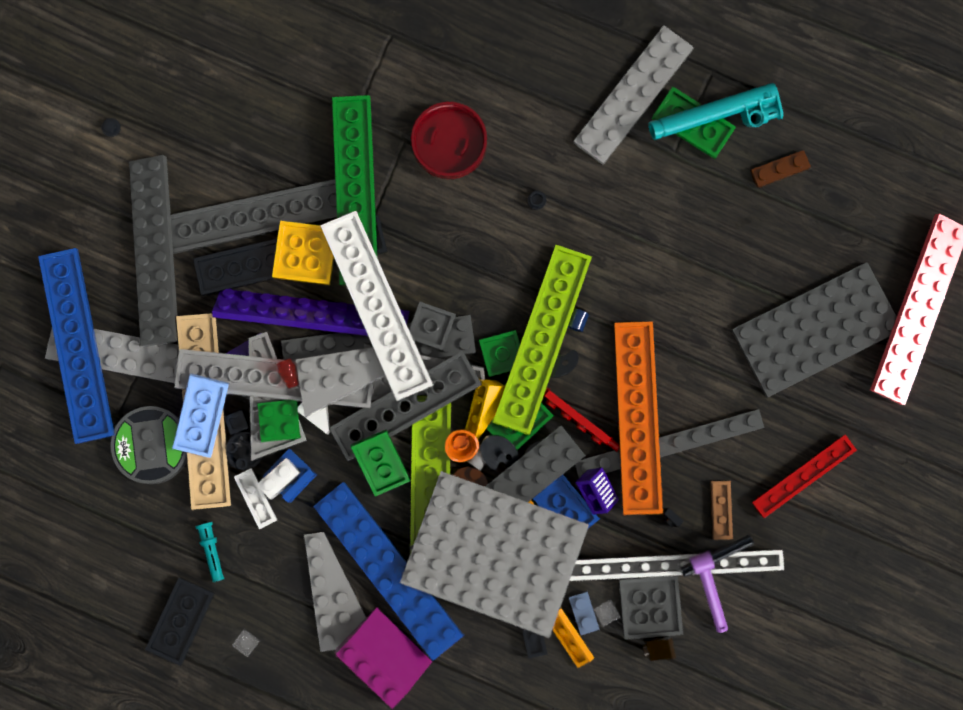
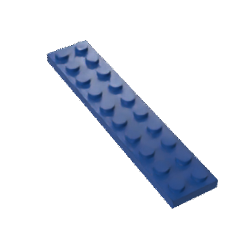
(76, 346)
(385, 569)

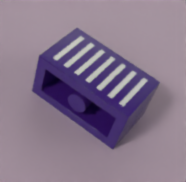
(597, 491)

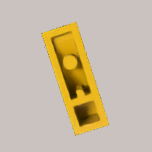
(484, 406)

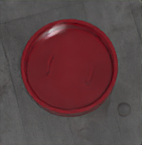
(449, 140)

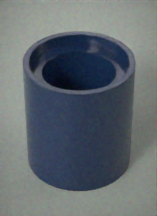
(578, 320)

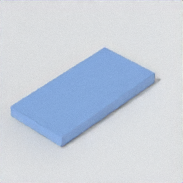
(200, 415)

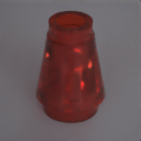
(288, 372)

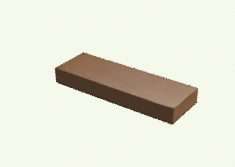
(721, 510)

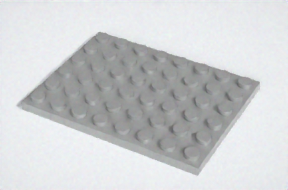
(494, 554)

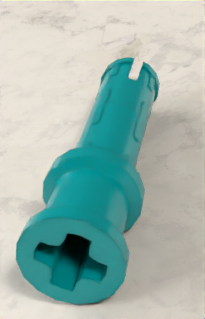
(211, 540)

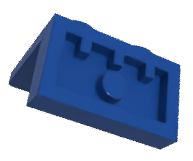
(302, 479)

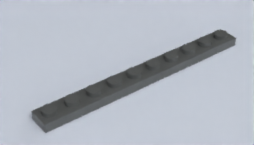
(682, 440)

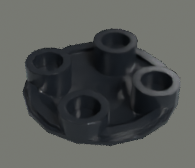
(239, 451)

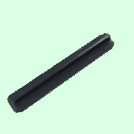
(722, 553)

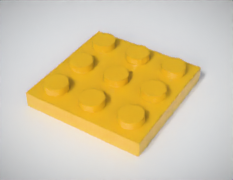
(302, 254)

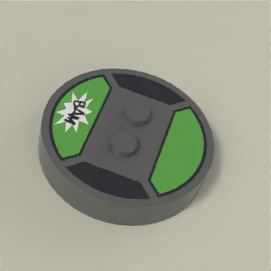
(145, 445)

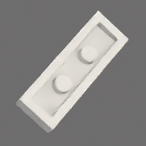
(255, 498)

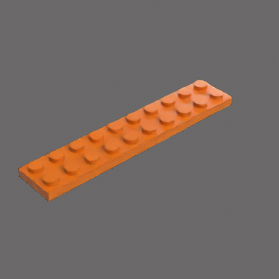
(638, 418)

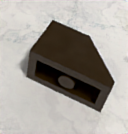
(659, 648)

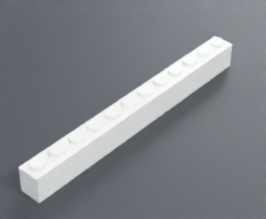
(670, 565)

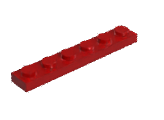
(804, 476)

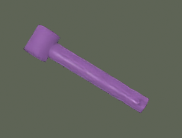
(702, 565)

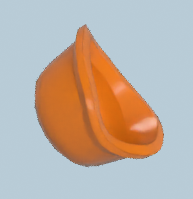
(461, 445)

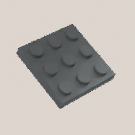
(650, 607)

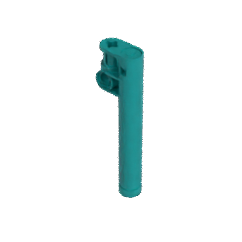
(756, 101)

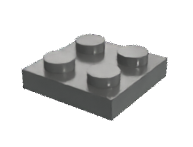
(431, 326)

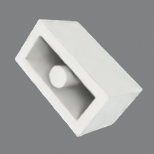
(279, 478)

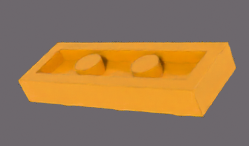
(571, 640)

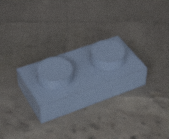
(583, 613)

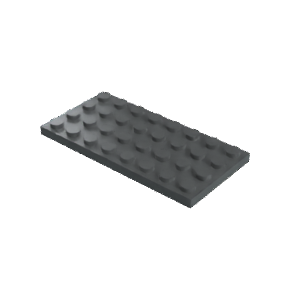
(816, 330)

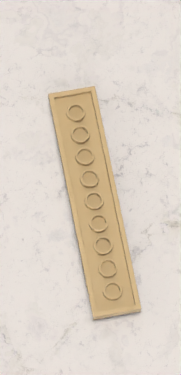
(206, 475)

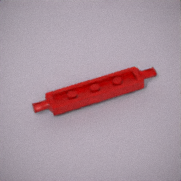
(582, 423)

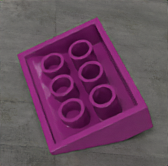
(383, 657)

